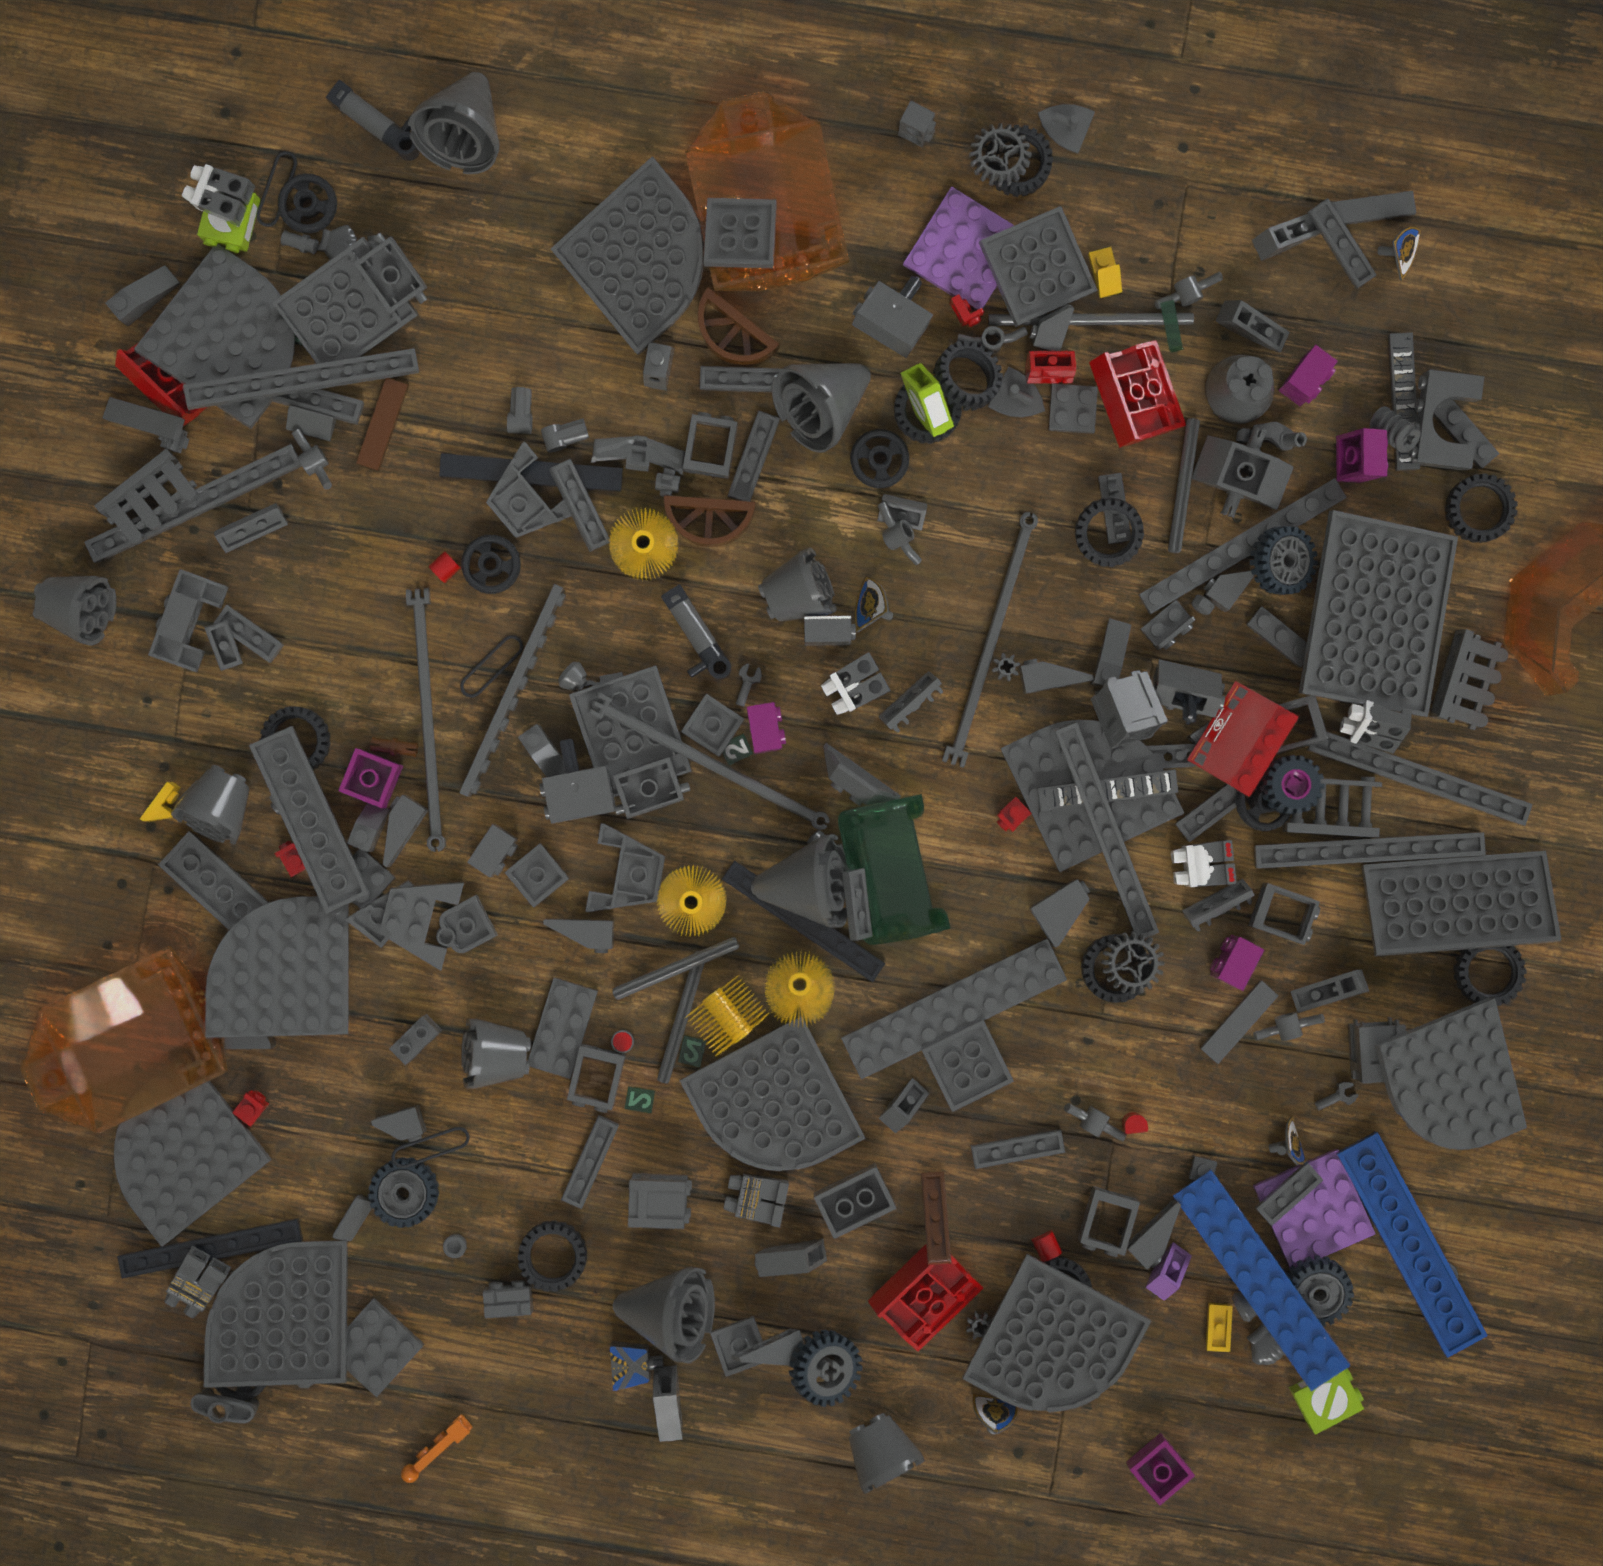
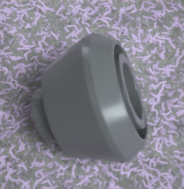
(573, 677)
(1243, 1307)

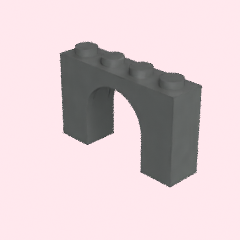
(1435, 388)

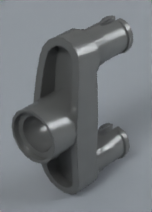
(235, 1409)

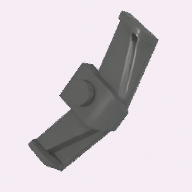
(638, 453)

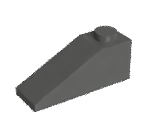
(1284, 236)
(142, 295)
(1252, 325)
(1111, 652)
(1047, 676)
(543, 751)
(402, 823)
(589, 933)
(1330, 991)
(1152, 1239)
(774, 1350)

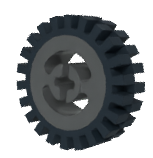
(837, 1373)

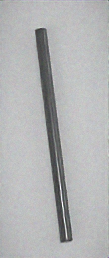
(1100, 319)

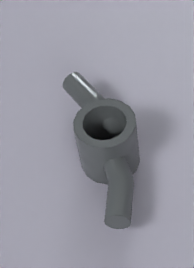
(1189, 290)
(993, 330)
(312, 459)
(898, 534)
(1288, 1026)
(1094, 1121)

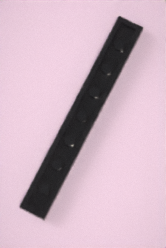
(535, 474)
(823, 936)
(216, 1246)

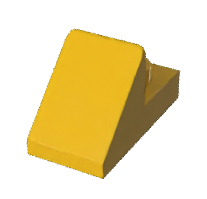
(1105, 272)
(159, 807)

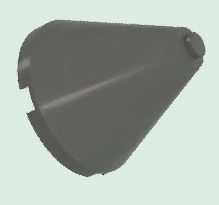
(458, 126)
(819, 400)
(808, 883)
(671, 1312)

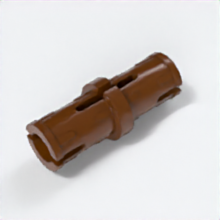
(394, 746)

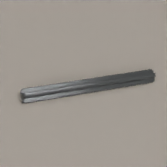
(1183, 485)
(675, 968)
(680, 1024)

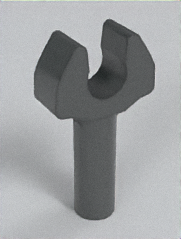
(747, 683)
(1338, 1096)

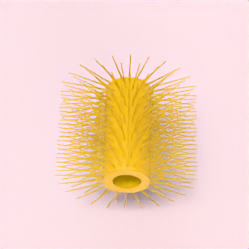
(631, 539)
(677, 902)
(799, 998)
(727, 1016)

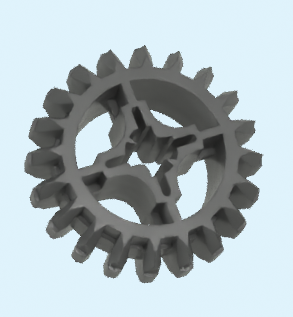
(1016, 147)
(1152, 956)

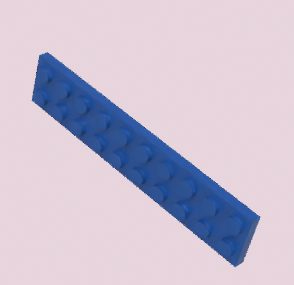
(1411, 1244)
(1261, 1280)

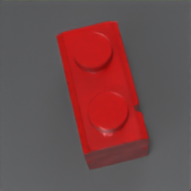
(1050, 366)

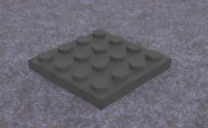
(1038, 266)

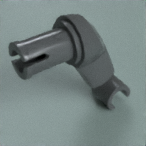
(1276, 434)

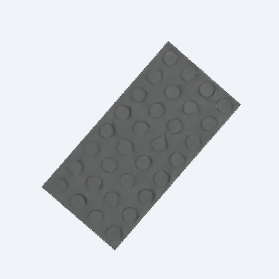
(1460, 903)

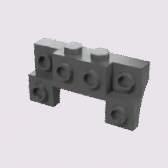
(180, 618)

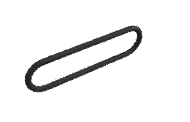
(268, 184)
(498, 673)
(427, 1138)

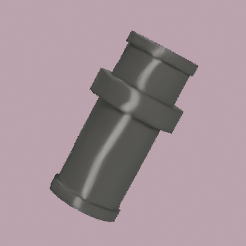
(303, 243)

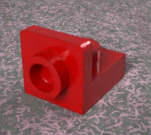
(961, 309)
(1012, 815)
(290, 858)
(251, 1107)

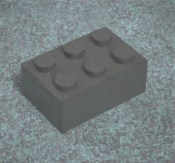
(854, 1200)

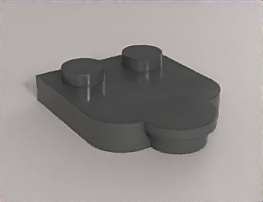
(465, 926)

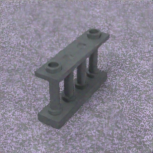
(1341, 826)

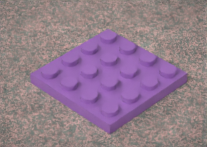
(950, 249)
(1325, 1218)

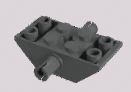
(1221, 464)

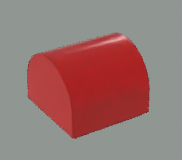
(444, 567)
(1134, 1123)
(1047, 1246)

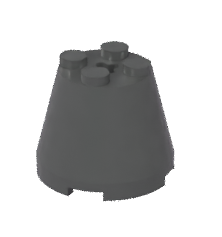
(1239, 399)
(798, 589)
(76, 606)
(215, 805)
(493, 1054)
(881, 1452)

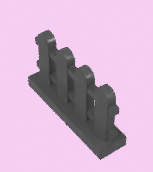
(138, 487)
(1455, 676)

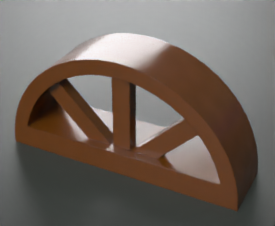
(740, 322)
(700, 505)

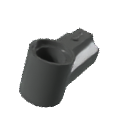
(520, 417)
(559, 436)

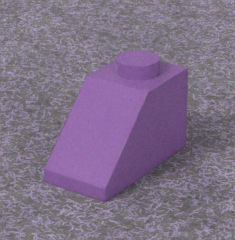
(1169, 1273)

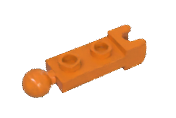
(456, 1431)

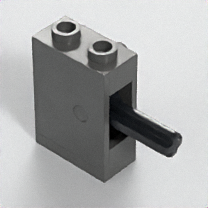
(893, 316)
(1188, 689)
(576, 792)

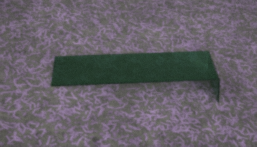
(1171, 326)

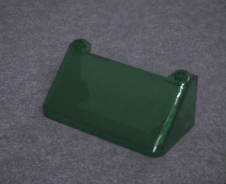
(887, 847)

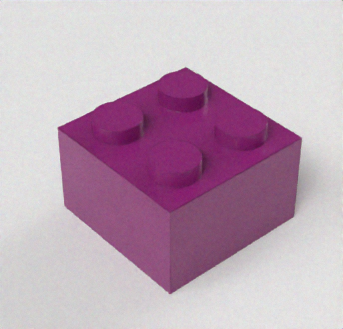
(1305, 379)
(1361, 455)
(765, 728)
(370, 778)
(1236, 961)
(1160, 1469)

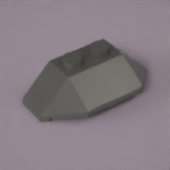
(855, 780)

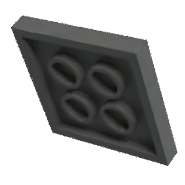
(740, 233)
(967, 1065)
(378, 1347)

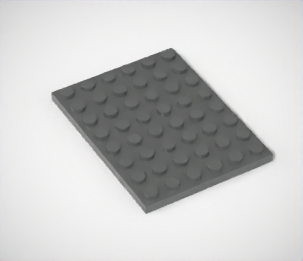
(1378, 613)

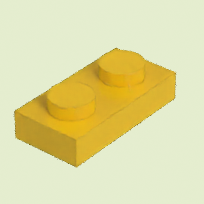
(1219, 1327)

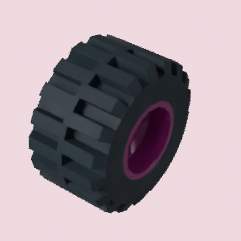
(1292, 784)

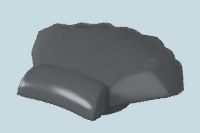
(336, 241)
(1264, 1347)

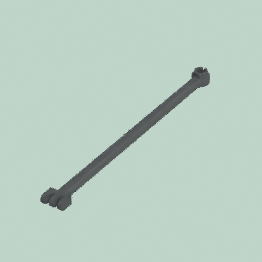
(990, 643)
(427, 715)
(705, 760)

